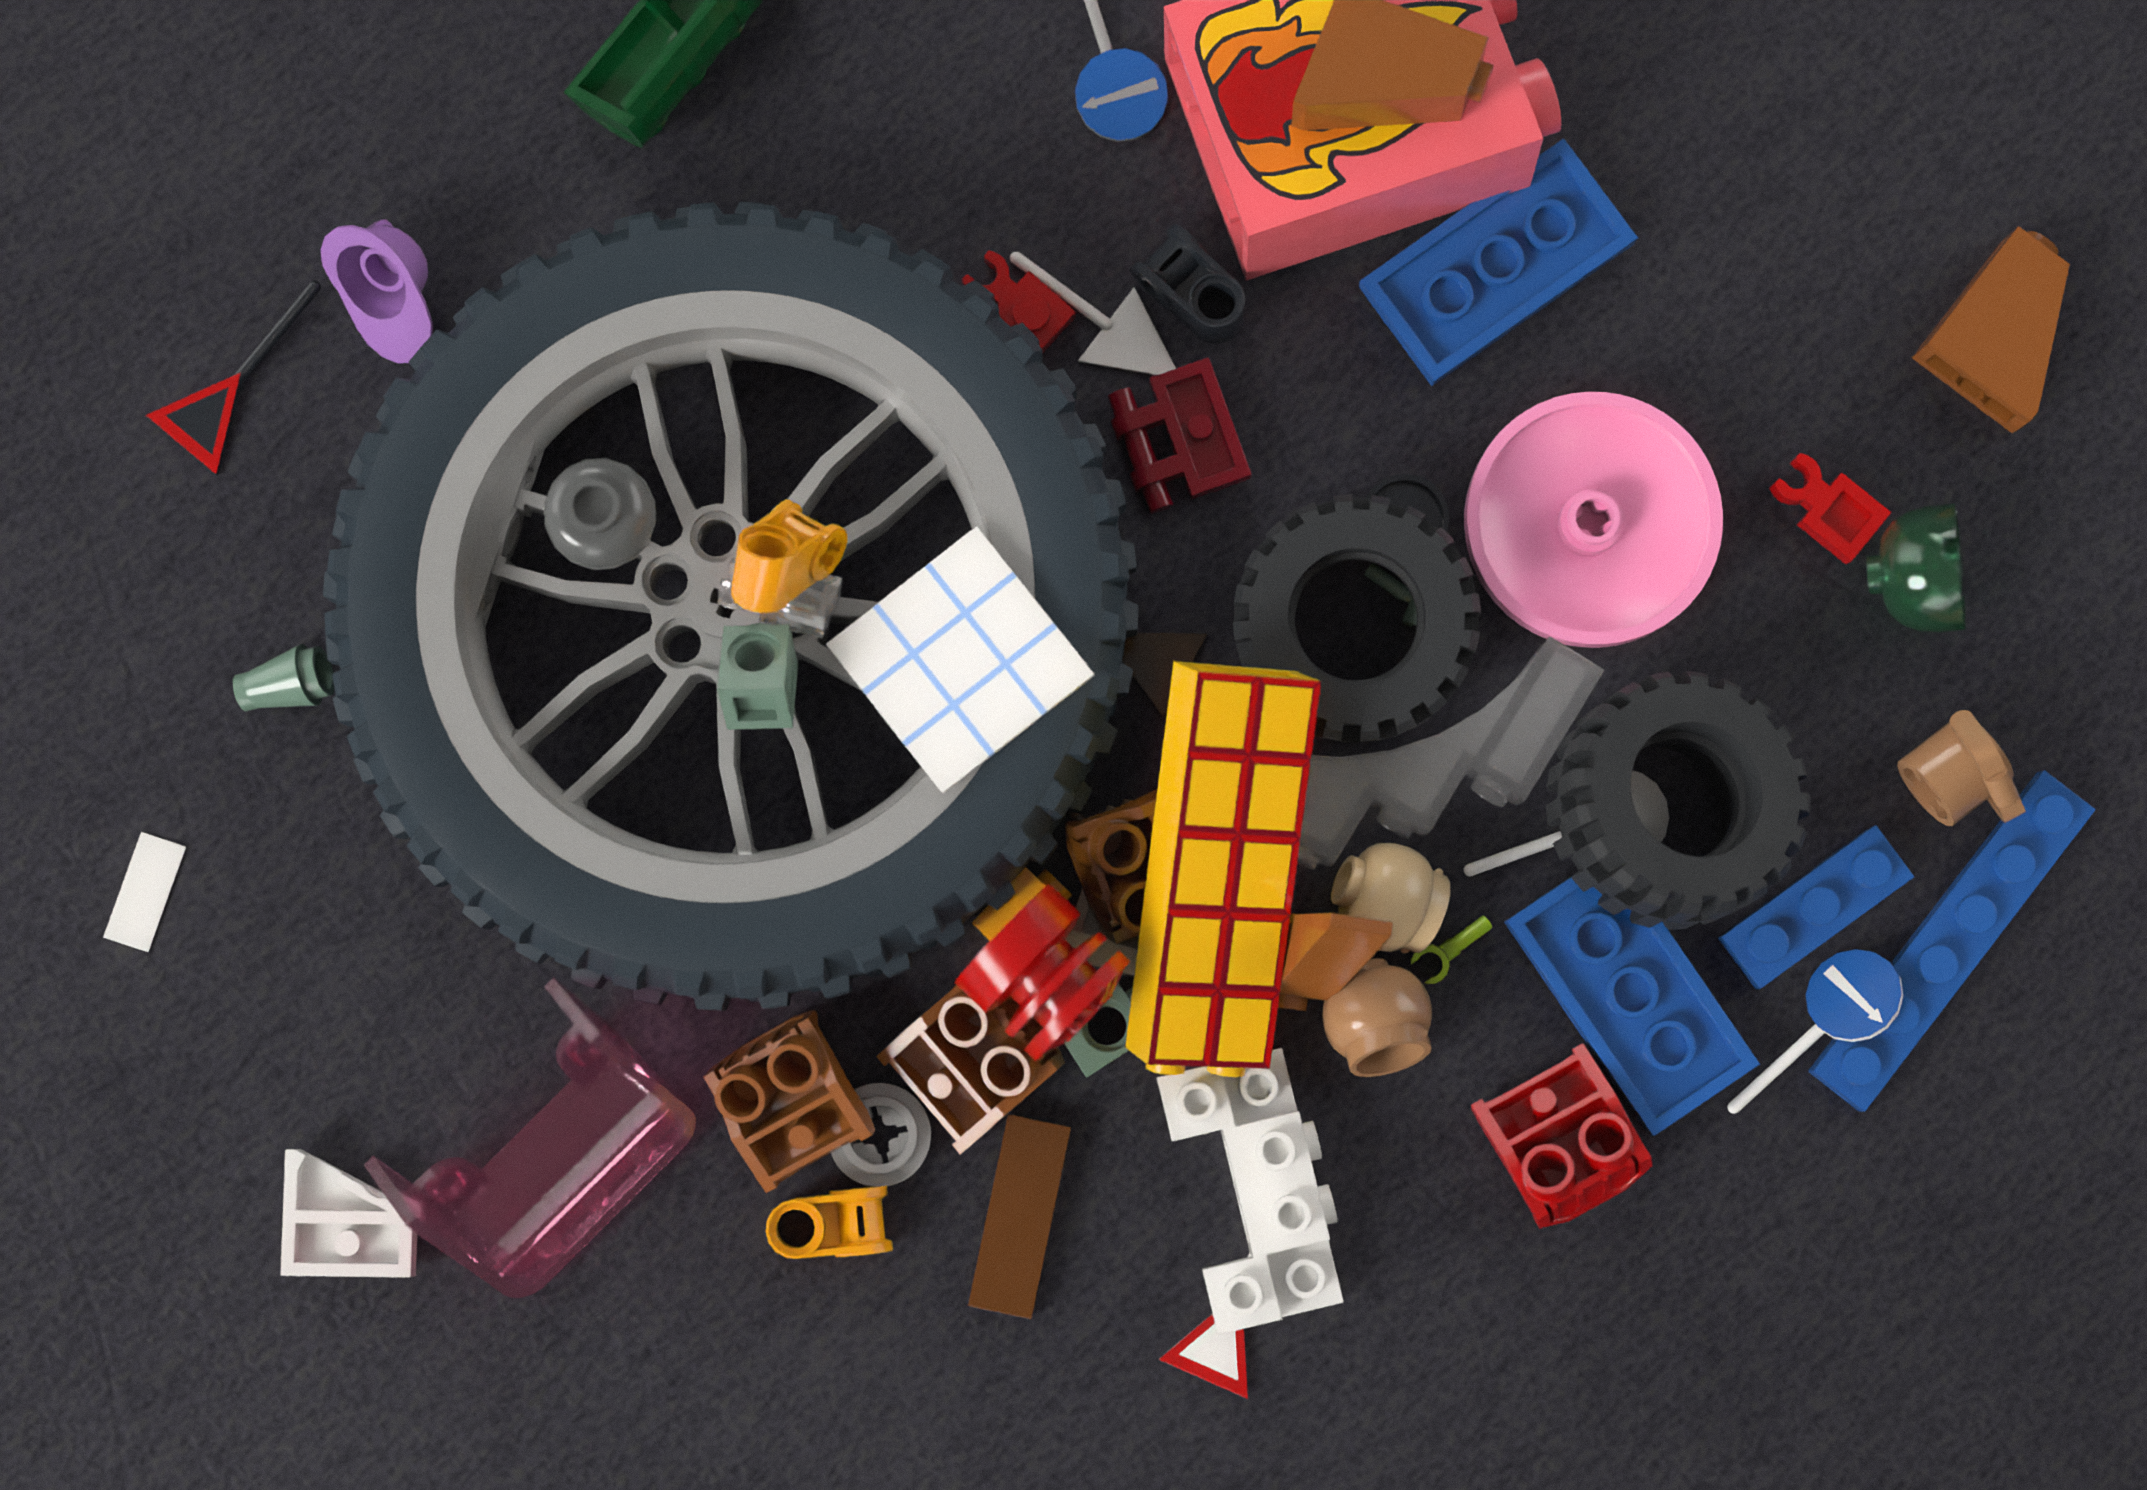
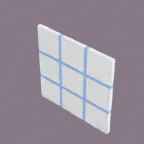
(960, 660)

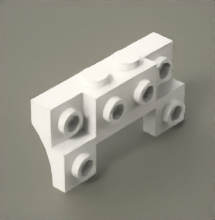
(1274, 1187)

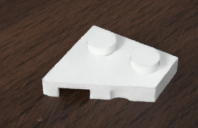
(340, 1224)

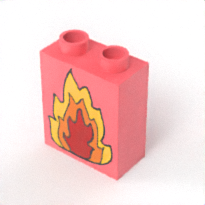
(1326, 189)

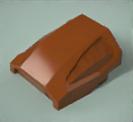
(968, 1064)
(787, 1100)

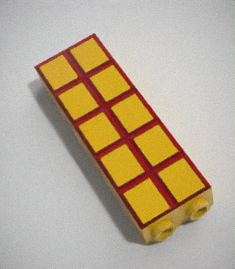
(1221, 868)

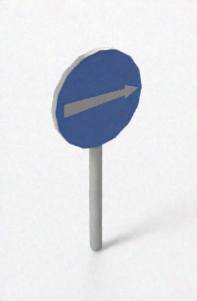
(1119, 90)

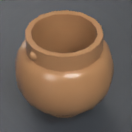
(1379, 1020)

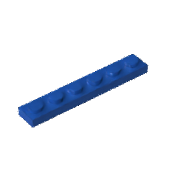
(1959, 934)

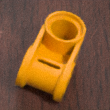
(783, 557)
(835, 1224)

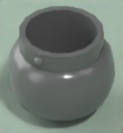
(600, 514)

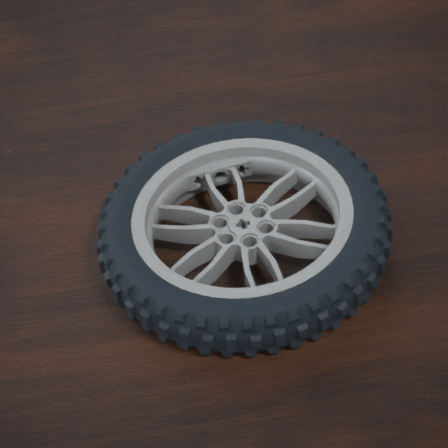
(447, 504)

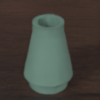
(288, 680)

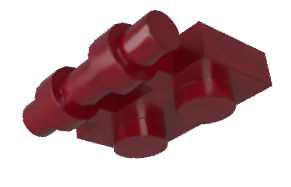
(1198, 430)

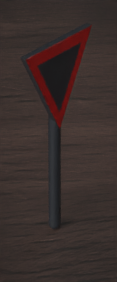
(204, 418)

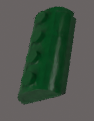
(654, 62)

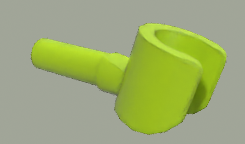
(1452, 947)

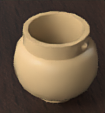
(1395, 887)

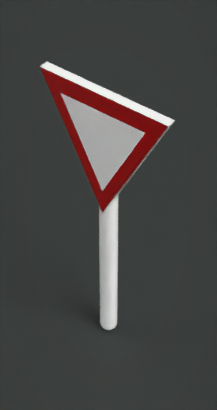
(1212, 1356)

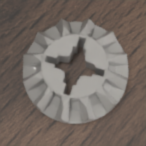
(905, 1152)

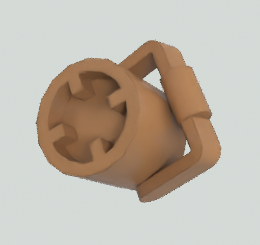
(1960, 771)

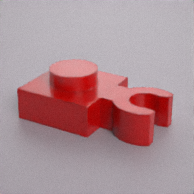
(1027, 302)
(1838, 514)

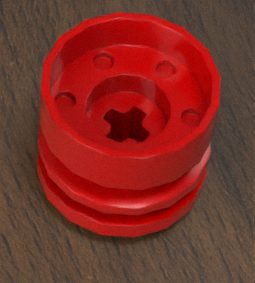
(1043, 972)

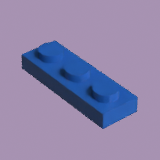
(1815, 907)

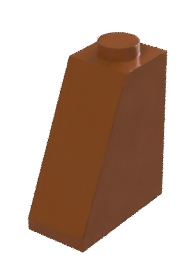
(1389, 69)
(2002, 330)

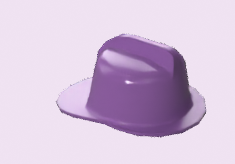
(381, 285)

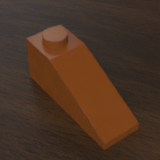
(1326, 954)

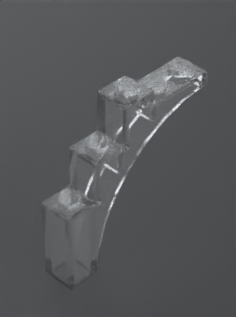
(1497, 747)

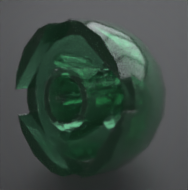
(1921, 570)

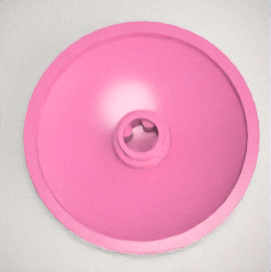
(1593, 519)

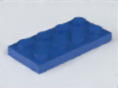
(1497, 264)
(1633, 1003)

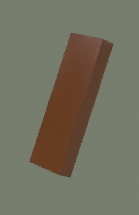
(1019, 1216)

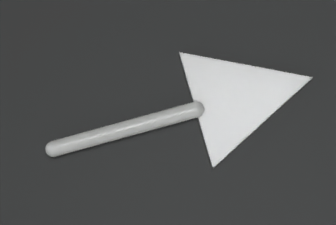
(1126, 339)

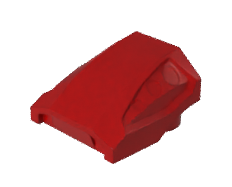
(1564, 1139)

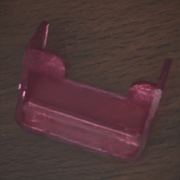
(560, 1172)

